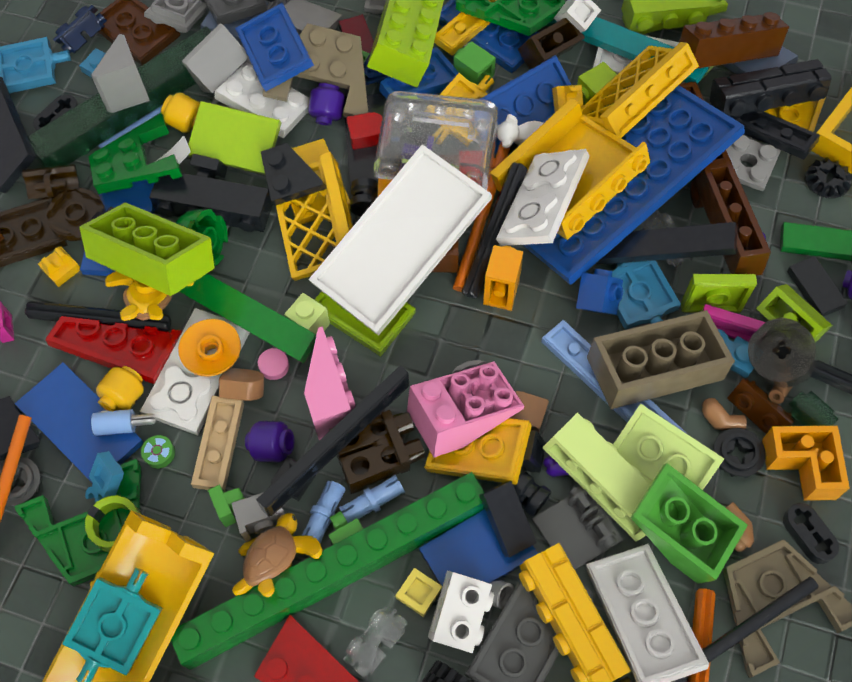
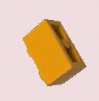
(502, 277)

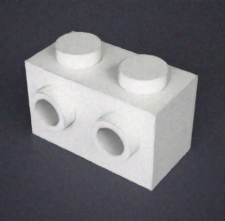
(461, 612)

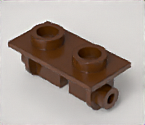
(754, 404)

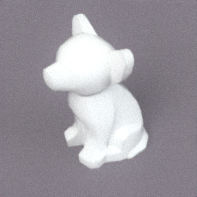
(510, 131)

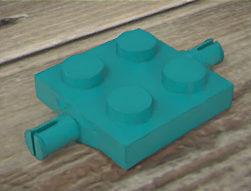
(112, 626)

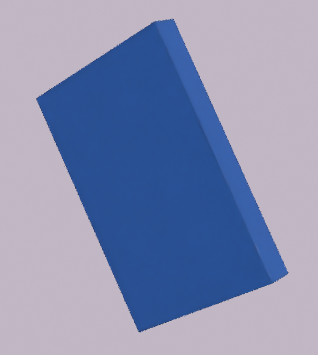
(274, 47)
(472, 552)

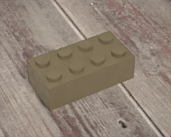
(659, 359)

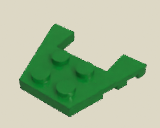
(517, 15)
(125, 159)
(68, 542)

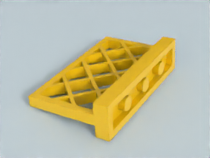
(648, 89)
(339, 217)

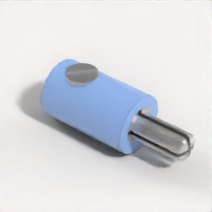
(118, 422)

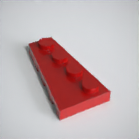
(115, 345)
(300, 658)

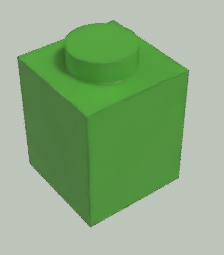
(474, 63)

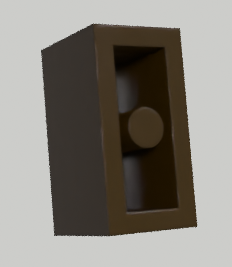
(550, 42)

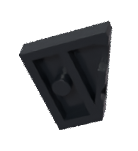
(288, 175)

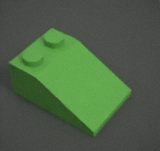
(688, 525)

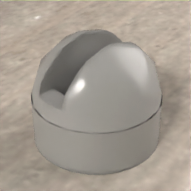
(502, 591)

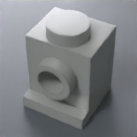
(251, 517)

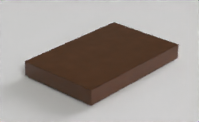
(142, 35)

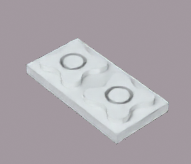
(543, 198)
(178, 394)
(646, 616)

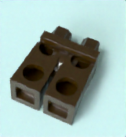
(379, 451)

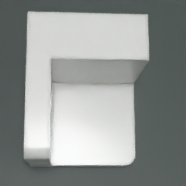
(579, 13)

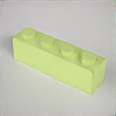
(599, 471)

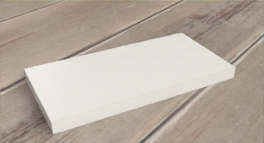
(400, 239)

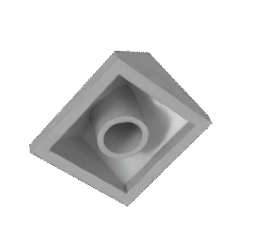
(215, 59)
(119, 78)

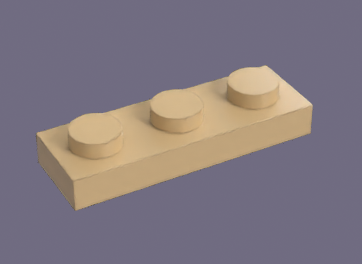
(217, 443)

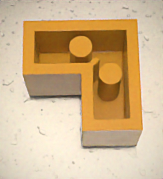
(812, 451)

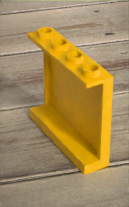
(607, 172)

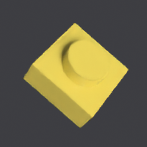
(418, 592)

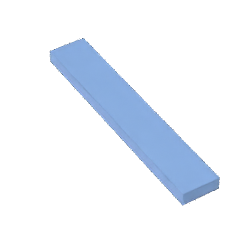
(573, 352)

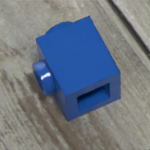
(600, 292)

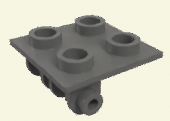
(578, 527)

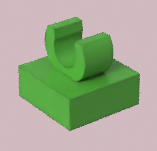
(343, 528)

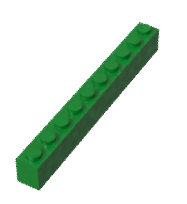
(335, 569)

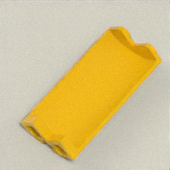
(174, 572)

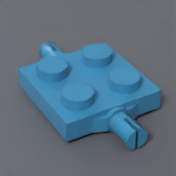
(29, 64)
(645, 294)

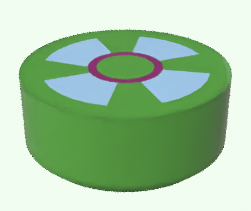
(158, 451)

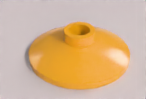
(206, 336)

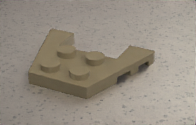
(336, 61)
(764, 578)

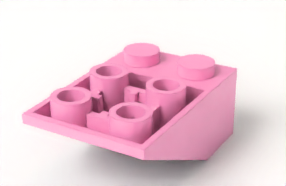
(327, 386)
(461, 407)

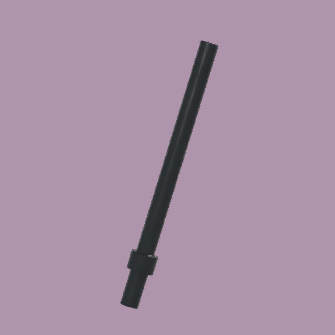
(758, 620)

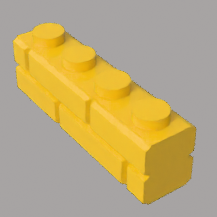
(572, 616)

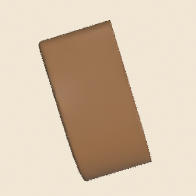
(241, 384)
(534, 409)

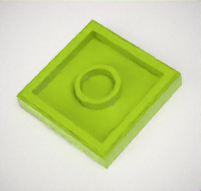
(718, 290)

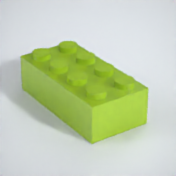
(405, 39)
(148, 248)

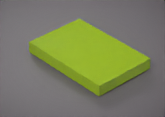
(233, 136)
(358, 331)

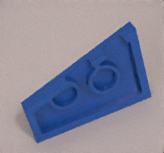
(434, 81)

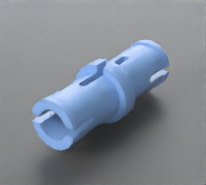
(372, 499)
(323, 510)

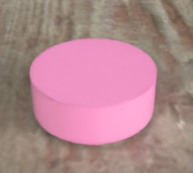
(273, 364)

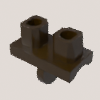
(50, 181)

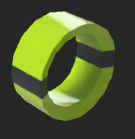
(98, 511)

